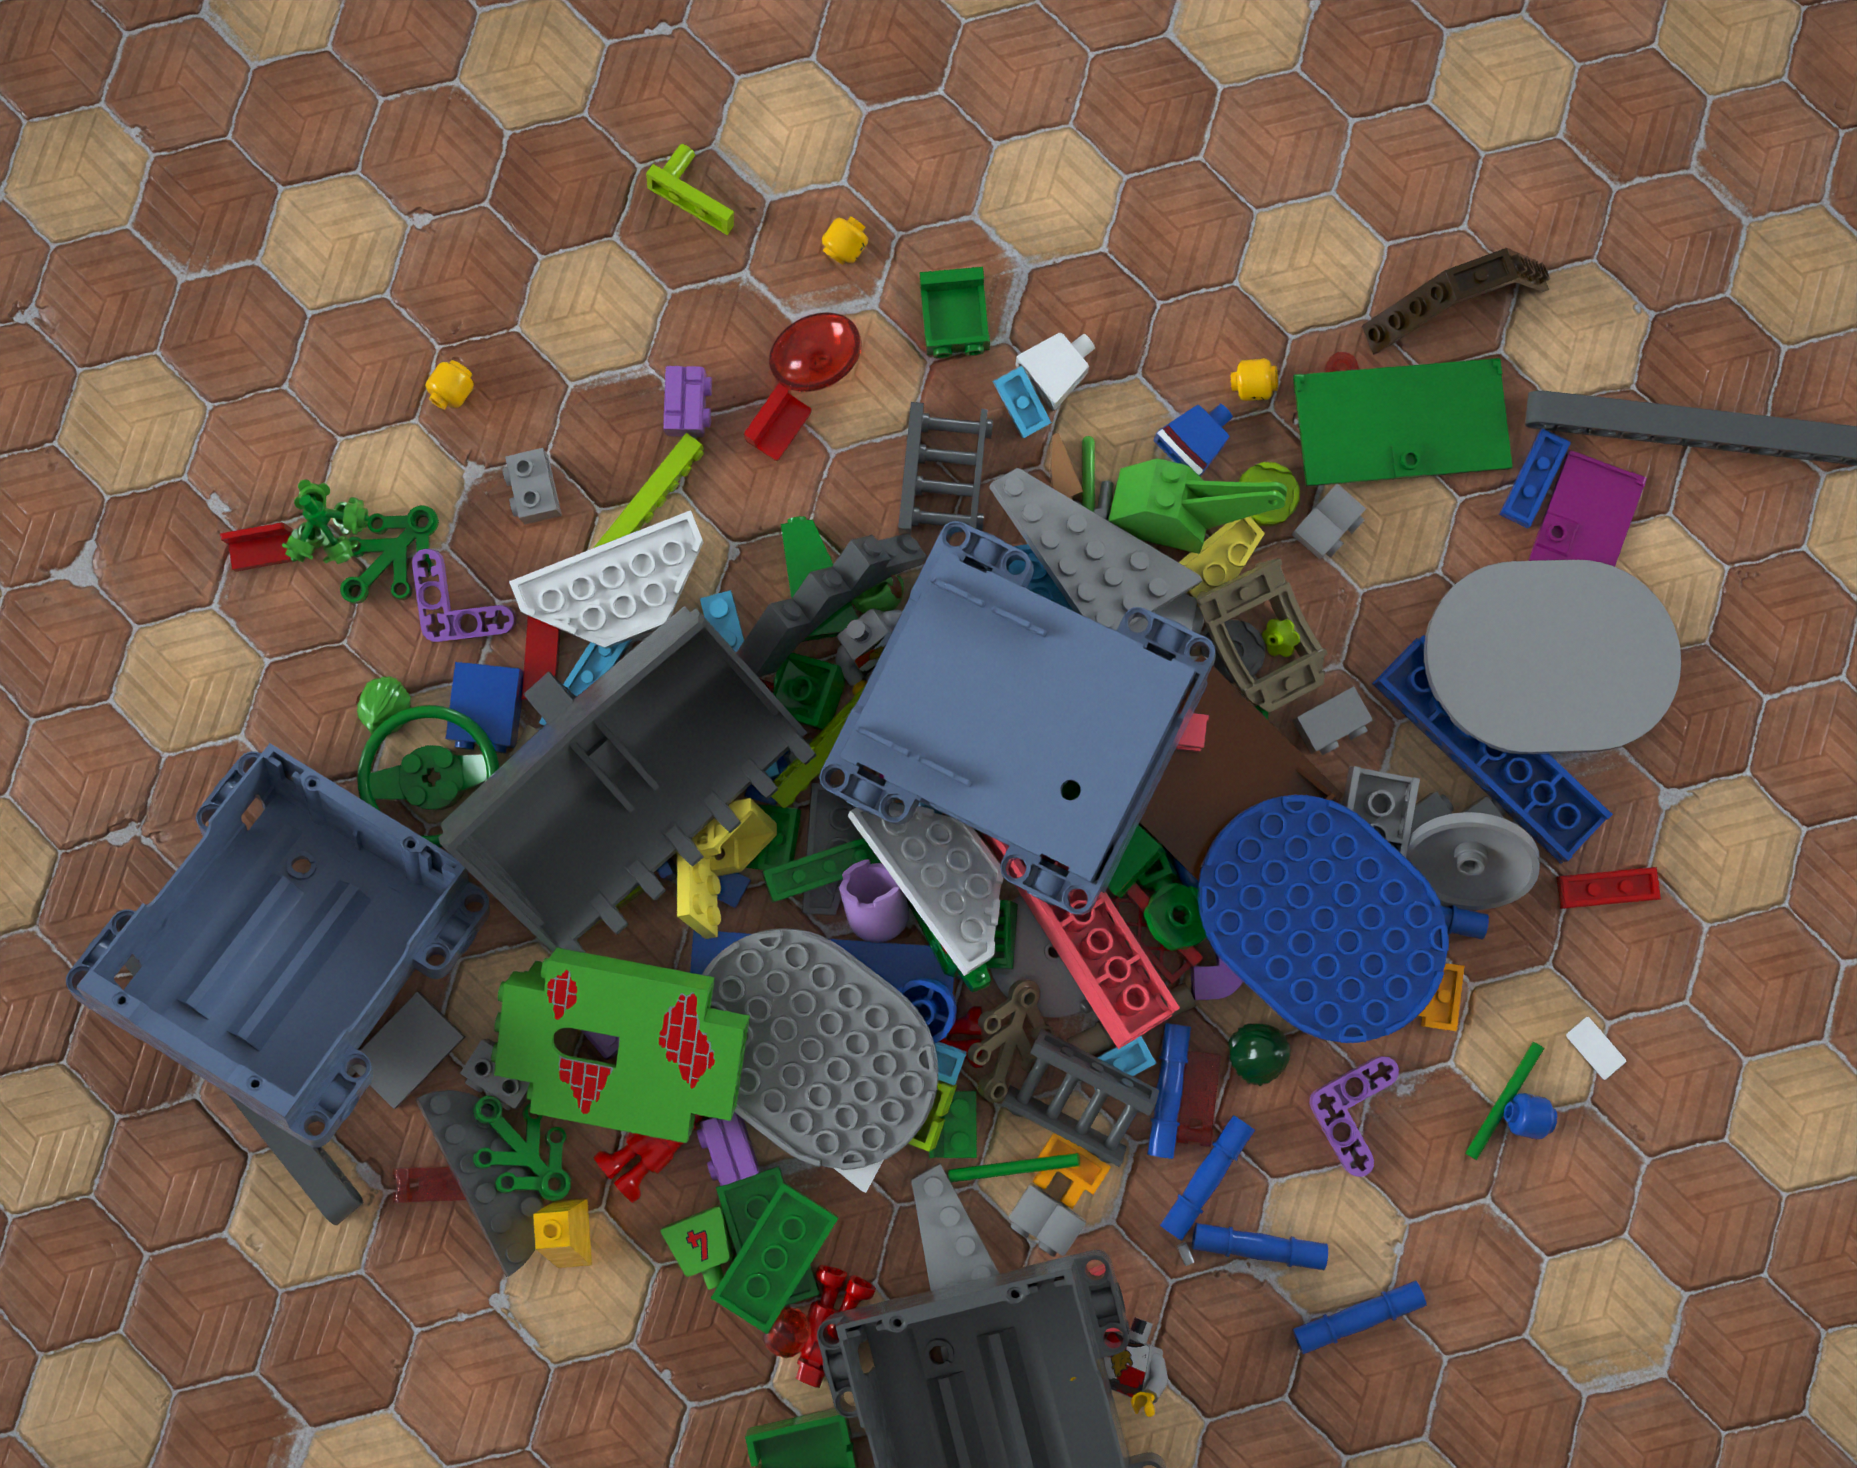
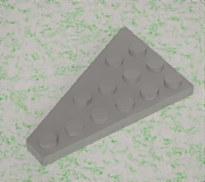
(1087, 557)

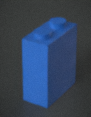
(489, 698)

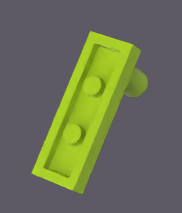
(668, 185)

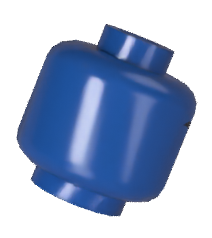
(1530, 1116)

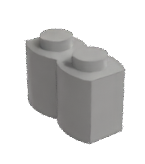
(1329, 521)
(1046, 1220)

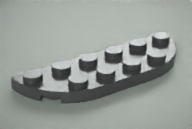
(503, 1217)

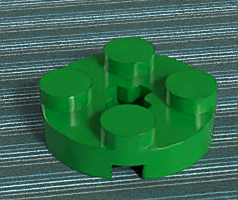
(1161, 922)

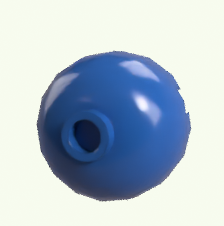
(934, 1004)

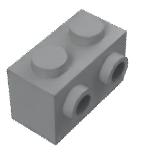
(532, 486)
(1333, 720)
(480, 1076)

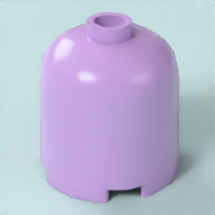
(873, 902)

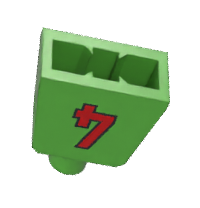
(701, 1244)

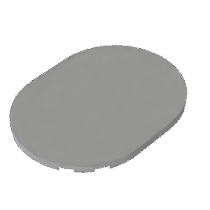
(1552, 656)
(831, 1052)

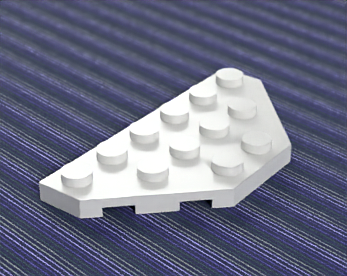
(616, 587)
(944, 876)

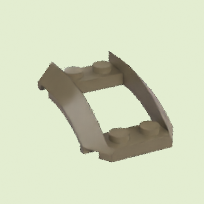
(1243, 593)

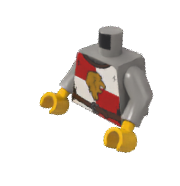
(863, 645)
(1139, 1369)

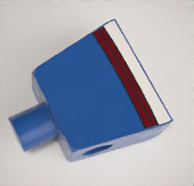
(1195, 437)

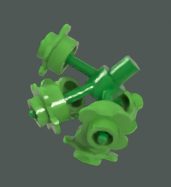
(316, 532)

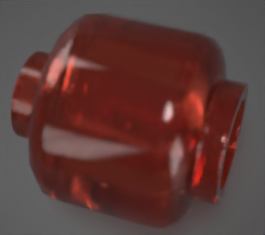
(788, 1333)

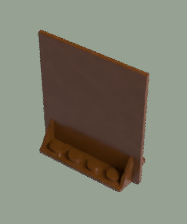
(1238, 767)

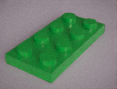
(743, 1206)
(774, 1257)

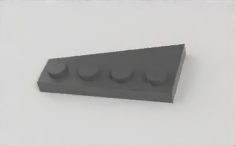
(827, 828)

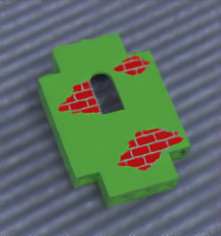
(672, 1048)

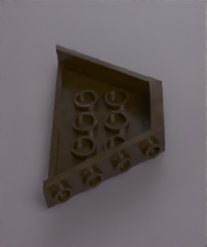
(1451, 288)

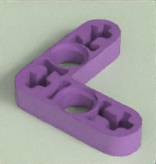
(451, 618)
(1343, 1101)

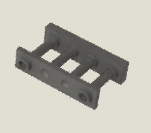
(918, 453)
(1095, 1072)

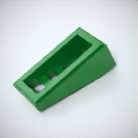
(1009, 921)

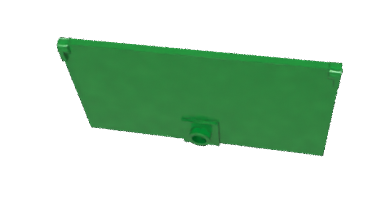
(1402, 422)

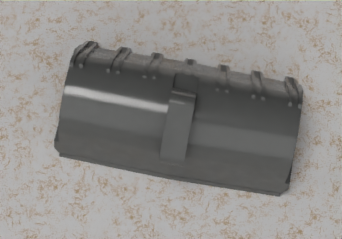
(621, 780)

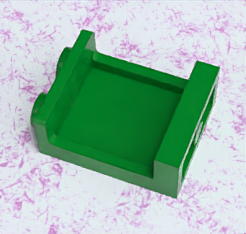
(954, 312)

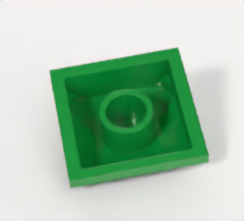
(809, 689)

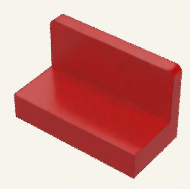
(777, 423)
(257, 546)

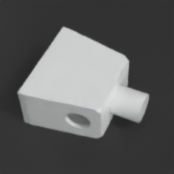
(1056, 366)

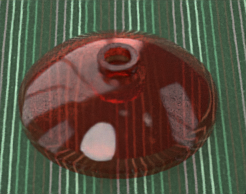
(815, 352)

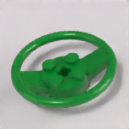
(410, 778)

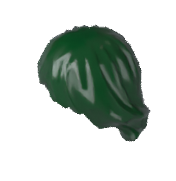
(1259, 1053)

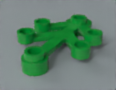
(393, 551)
(525, 1152)

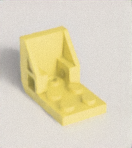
(699, 884)

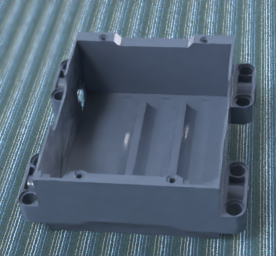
(1006, 699)
(277, 971)

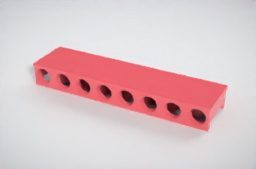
(1101, 959)

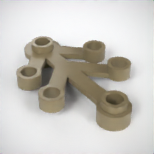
(1008, 1036)

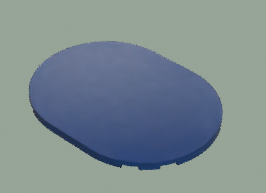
(1323, 918)

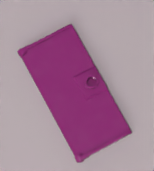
(1588, 512)

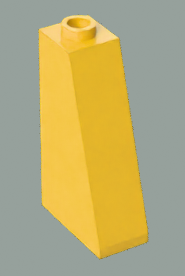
(564, 1233)

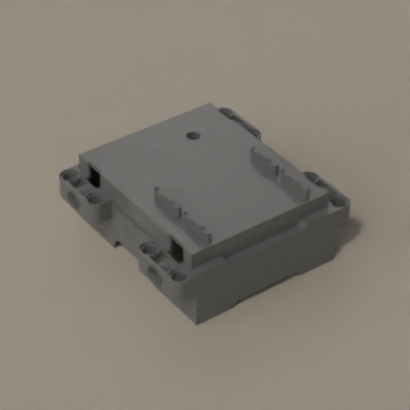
(1007, 1375)

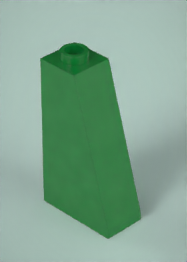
(805, 554)
(1137, 858)

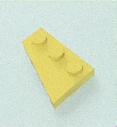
(1223, 554)

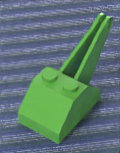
(1175, 506)

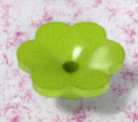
(1280, 637)

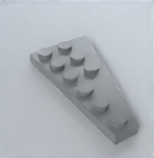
(948, 1236)

